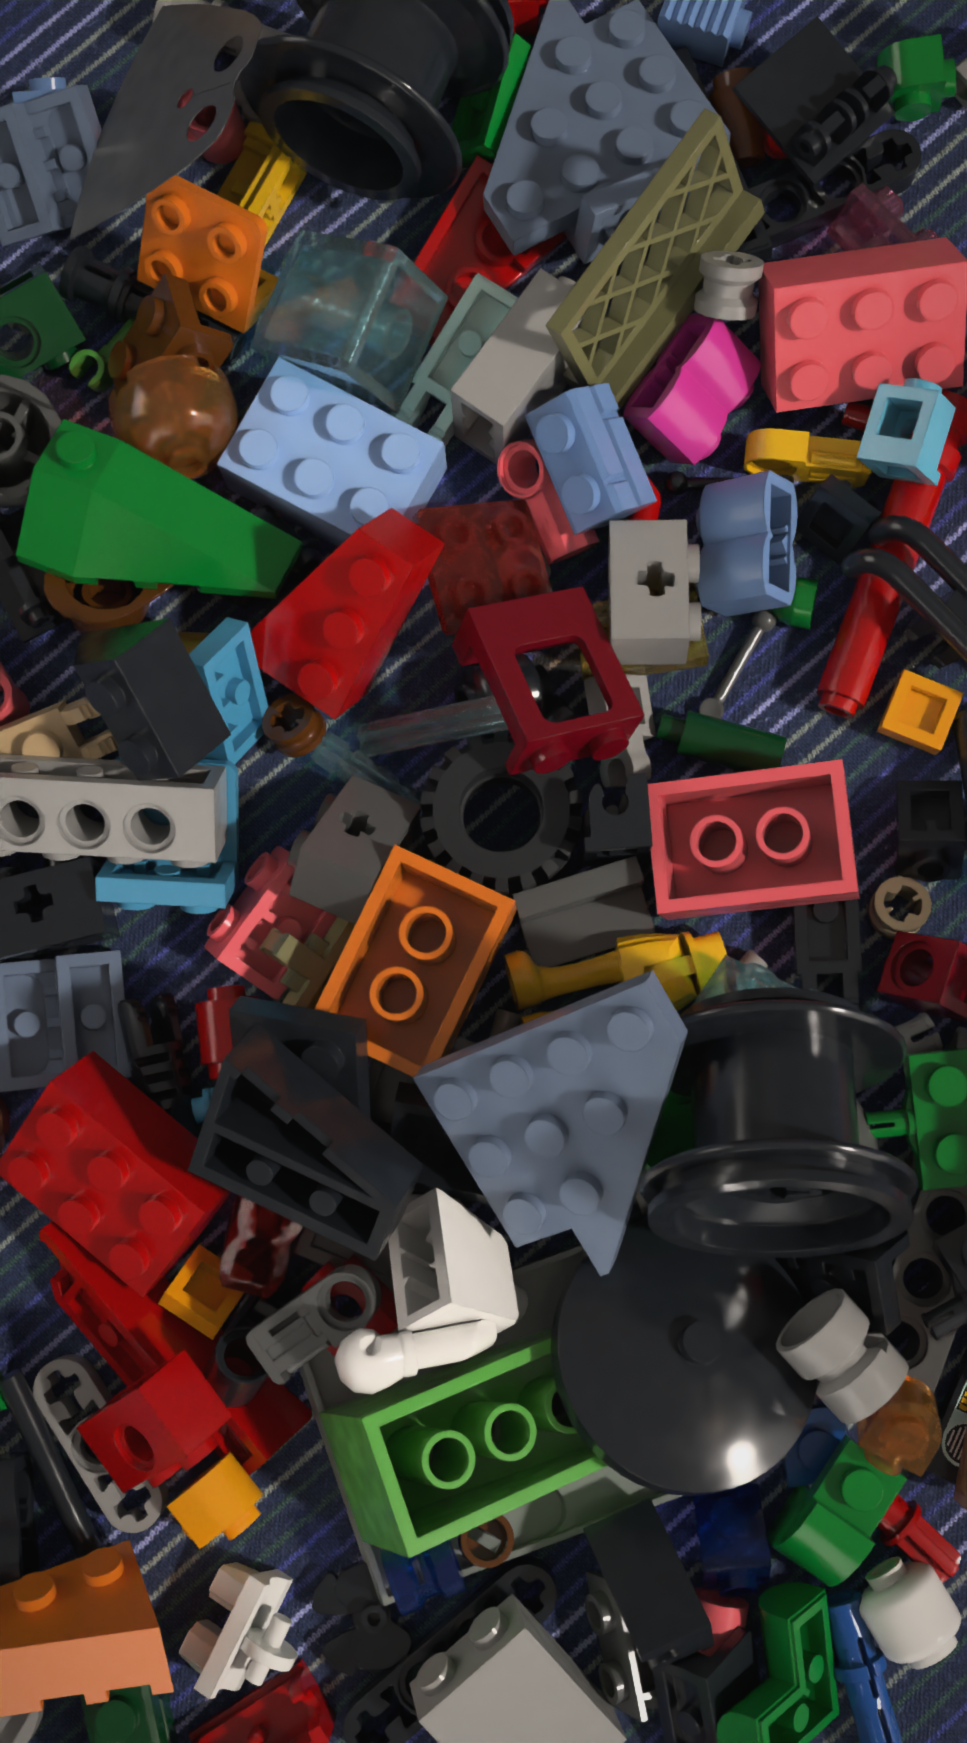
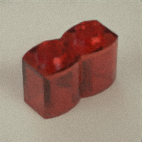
(256, 1249)

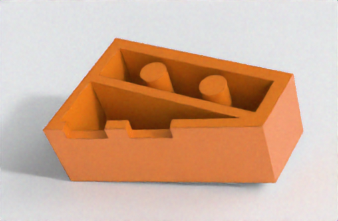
(79, 1633)

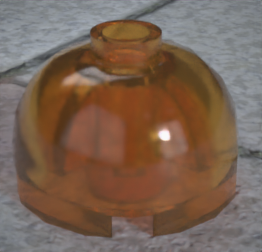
(176, 413)

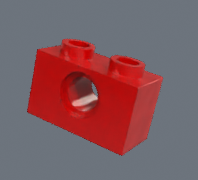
(156, 1424)

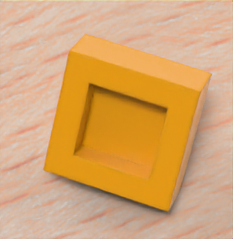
(920, 712)
(198, 1294)

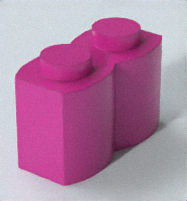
(693, 390)

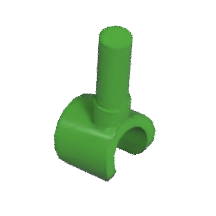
(86, 358)

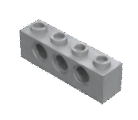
(126, 836)

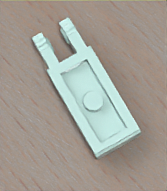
(456, 346)

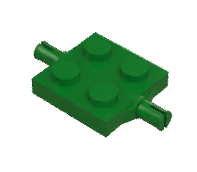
(932, 1117)

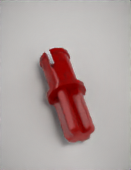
(917, 1538)

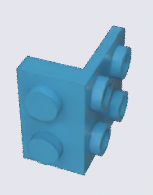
(161, 883)

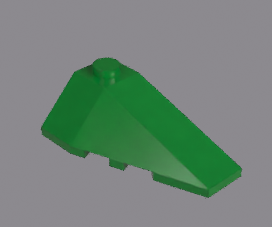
(124, 516)

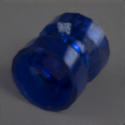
(439, 1570)

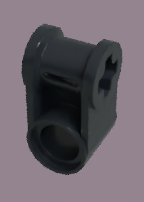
(230, 1387)

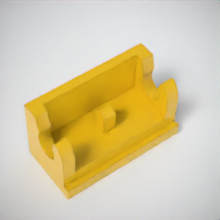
(262, 178)

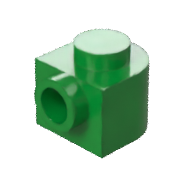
(921, 76)

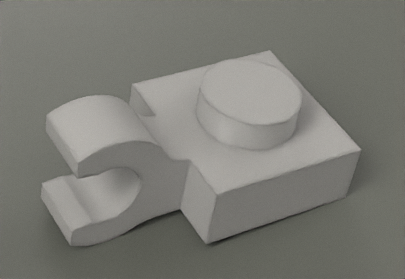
(634, 758)

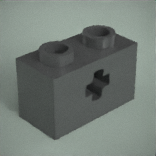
(350, 846)

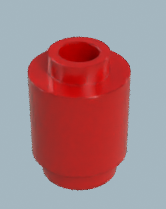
(215, 1027)

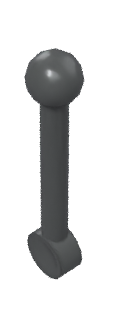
(762, 622)

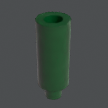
(722, 742)

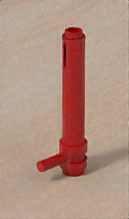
(873, 601)

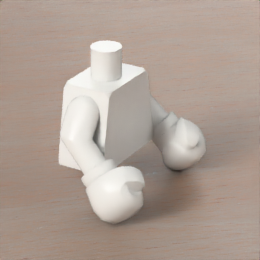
(448, 1293)

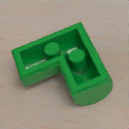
(800, 1681)

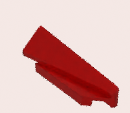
(141, 1335)

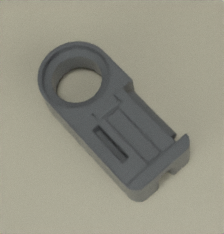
(310, 1324)

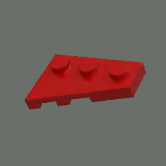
(470, 244)

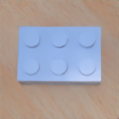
(328, 456)

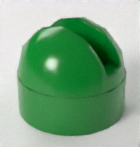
(802, 606)

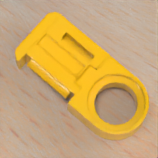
(804, 456)

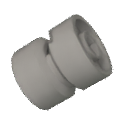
(832, 1345)

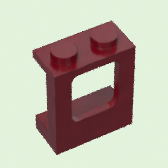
(533, 623)

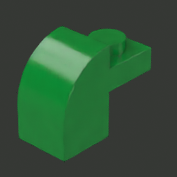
(832, 1522)

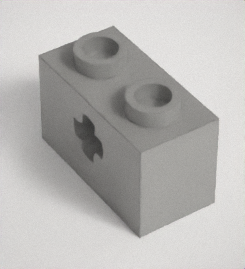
(645, 558)

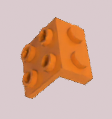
(211, 247)

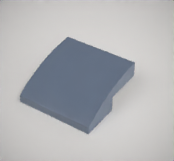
(44, 162)
(57, 1015)

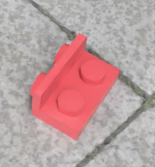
(264, 904)

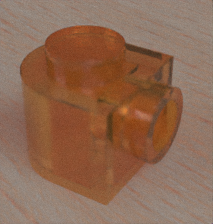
(903, 1430)

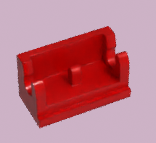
(279, 1711)

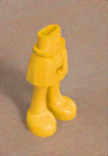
(678, 961)

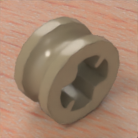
(910, 890)

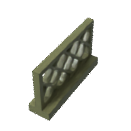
(657, 295)

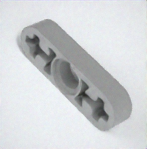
(91, 1470)

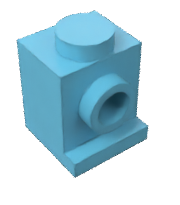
(892, 419)

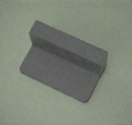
(583, 913)

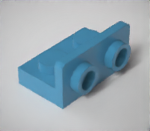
(234, 681)

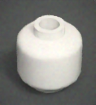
(910, 1613)

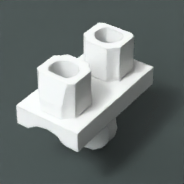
(251, 1636)

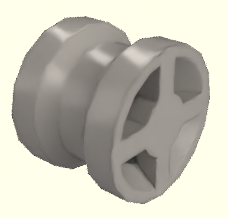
(728, 285)

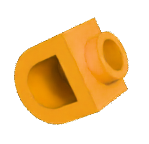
(217, 1502)

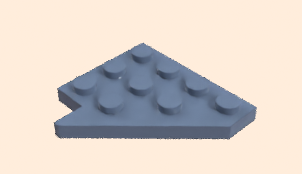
(588, 113)
(564, 1112)

